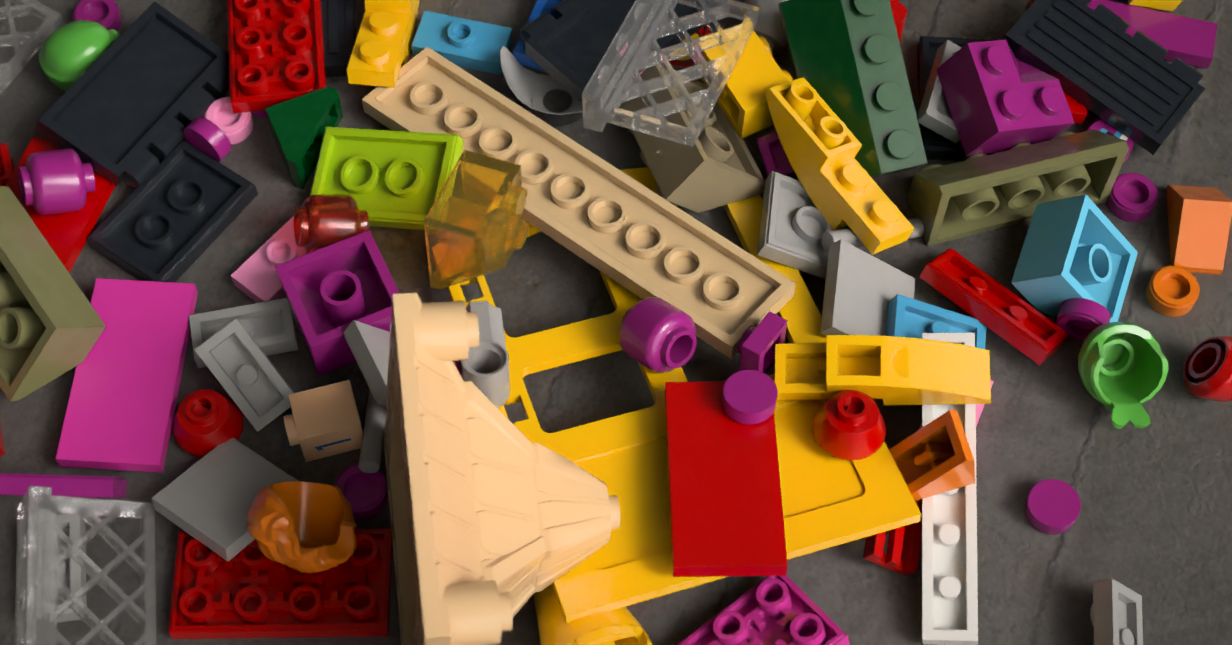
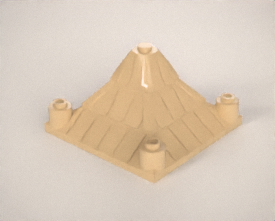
(470, 498)

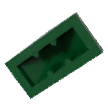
(300, 128)

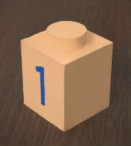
(324, 421)

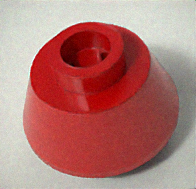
(1209, 369)
(206, 421)
(849, 426)

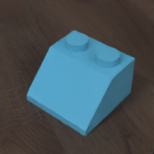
(1074, 255)

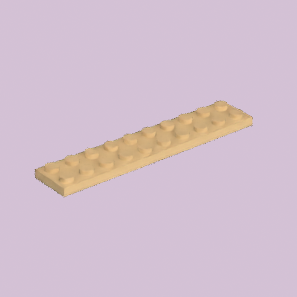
(591, 203)

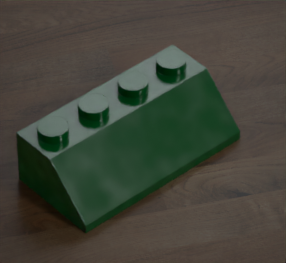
(858, 69)

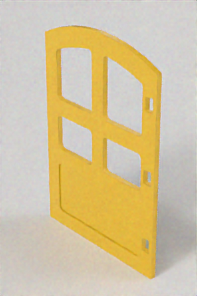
(822, 495)

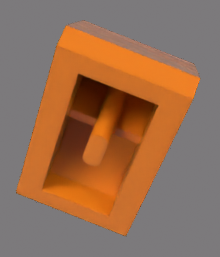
(1198, 227)
(936, 457)

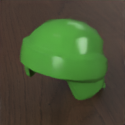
(73, 50)
(1122, 370)

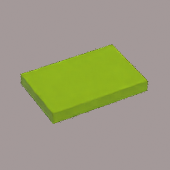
(387, 171)

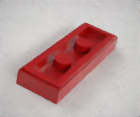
(994, 306)

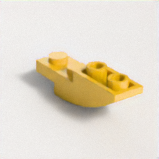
(383, 42)
(825, 164)
(884, 368)

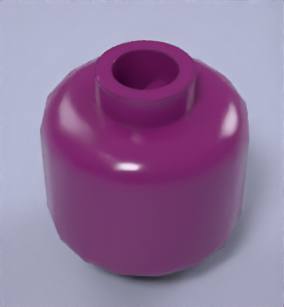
(55, 181)
(658, 335)

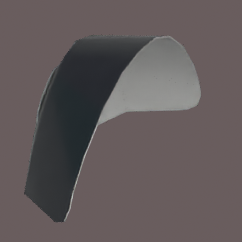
(531, 89)

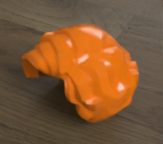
(303, 525)

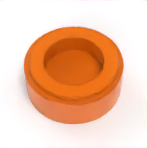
(1172, 291)

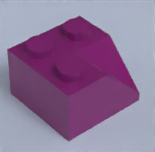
(1001, 99)
(332, 290)

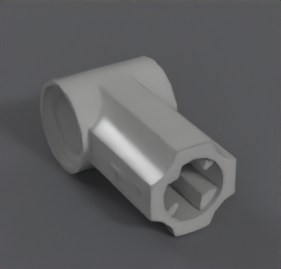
(489, 363)

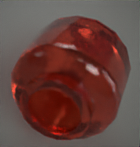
(328, 220)

